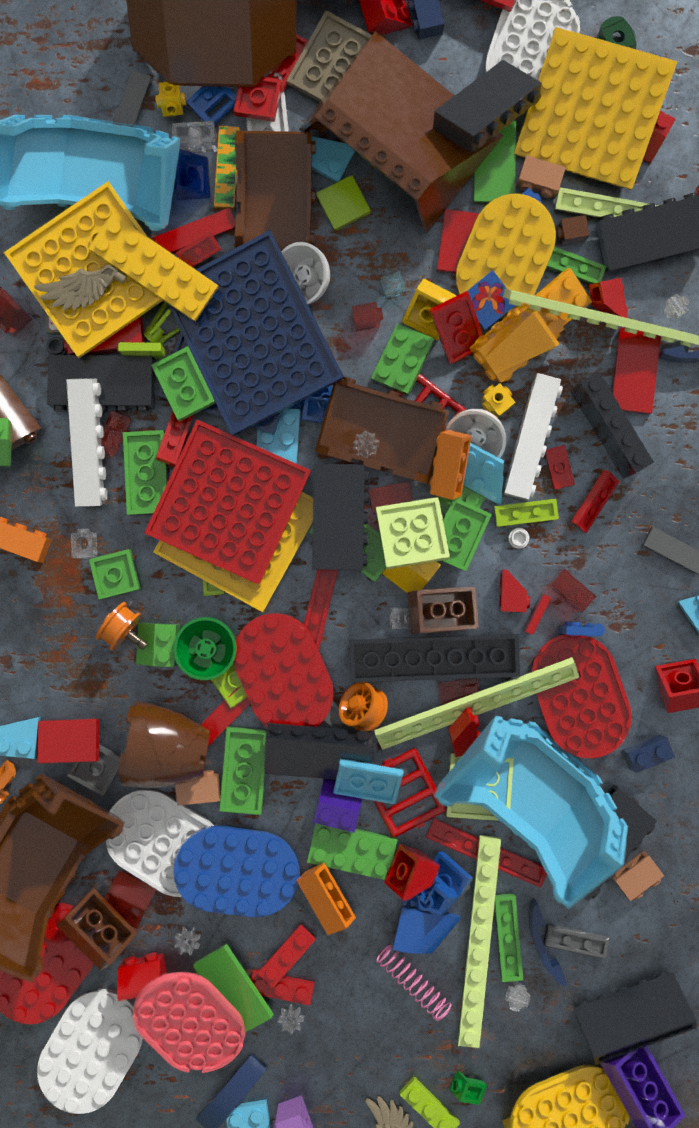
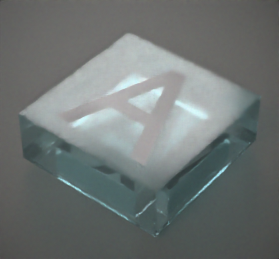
(393, 285)

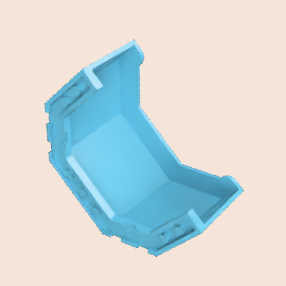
(74, 155)
(552, 808)

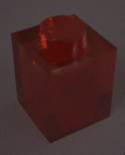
(366, 316)

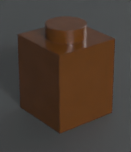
(572, 230)

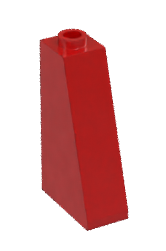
(130, 334)

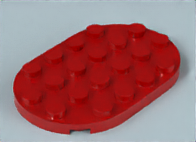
(283, 671)
(590, 712)
(61, 975)

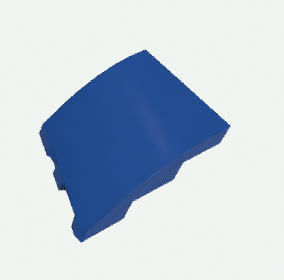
(314, 407)
(446, 887)
(422, 931)

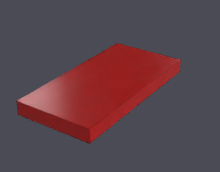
(635, 371)

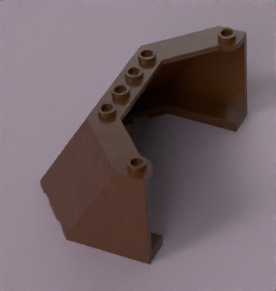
(213, 39)
(41, 846)

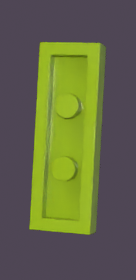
(526, 512)
(428, 1105)

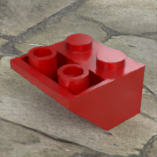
(385, 15)

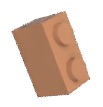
(540, 177)
(199, 790)
(637, 876)

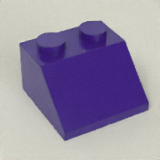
(336, 809)

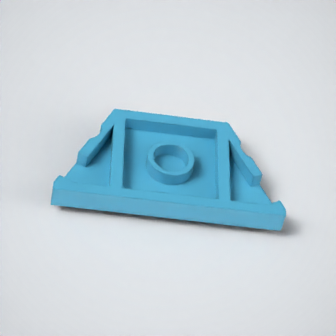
(484, 473)

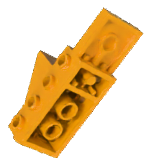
(527, 331)

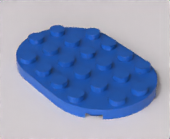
(236, 871)

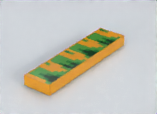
(226, 169)

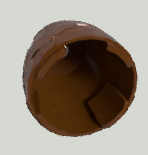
(162, 748)

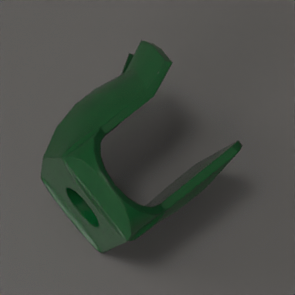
(619, 25)

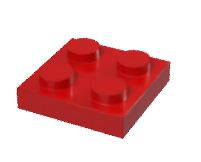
(259, 101)

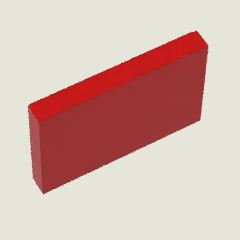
(455, 234)
(456, 326)
(68, 741)

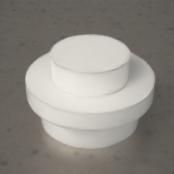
(518, 538)

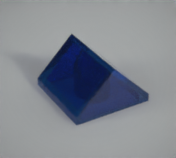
(192, 176)

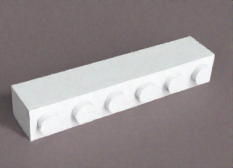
(531, 437)
(86, 442)

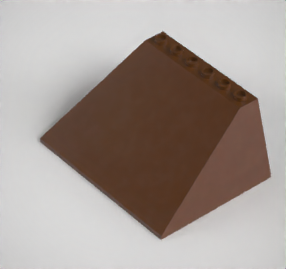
(387, 116)

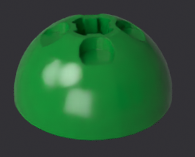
(195, 655)

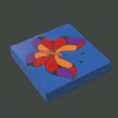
(489, 299)

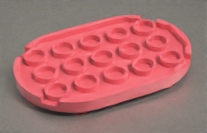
(189, 1022)

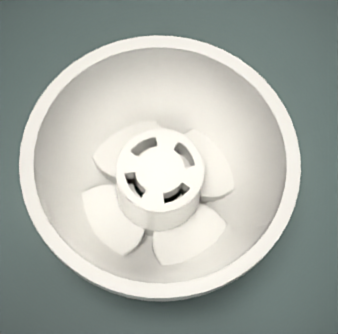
(309, 269)
(492, 431)

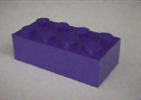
(644, 1090)

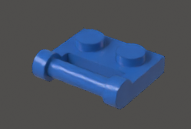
(207, 98)
(576, 628)

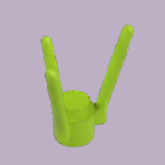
(154, 332)

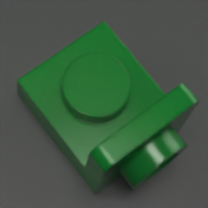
(467, 1089)

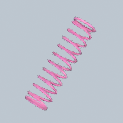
(388, 949)

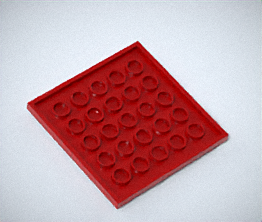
(228, 502)

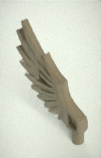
(80, 287)
(389, 1117)

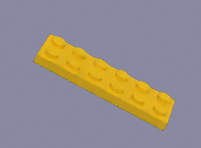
(153, 267)

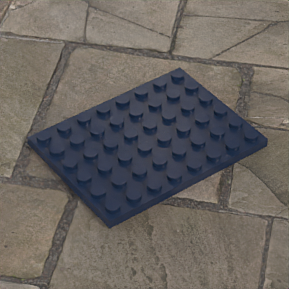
(257, 336)

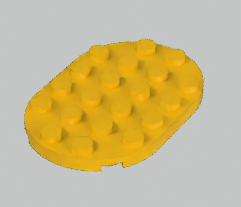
(511, 238)
(571, 1100)

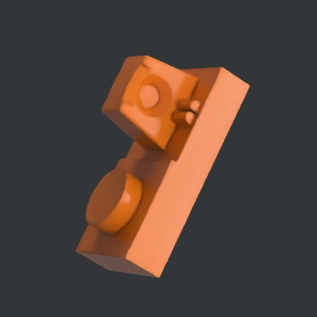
(7, 774)

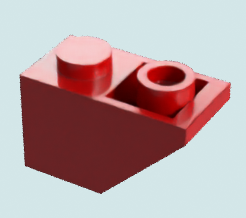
(609, 297)
(464, 732)

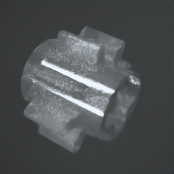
(676, 306)
(366, 444)
(190, 936)
(517, 997)
(289, 1014)

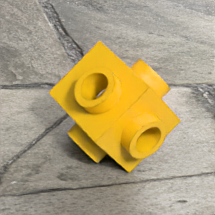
(170, 99)
(496, 407)

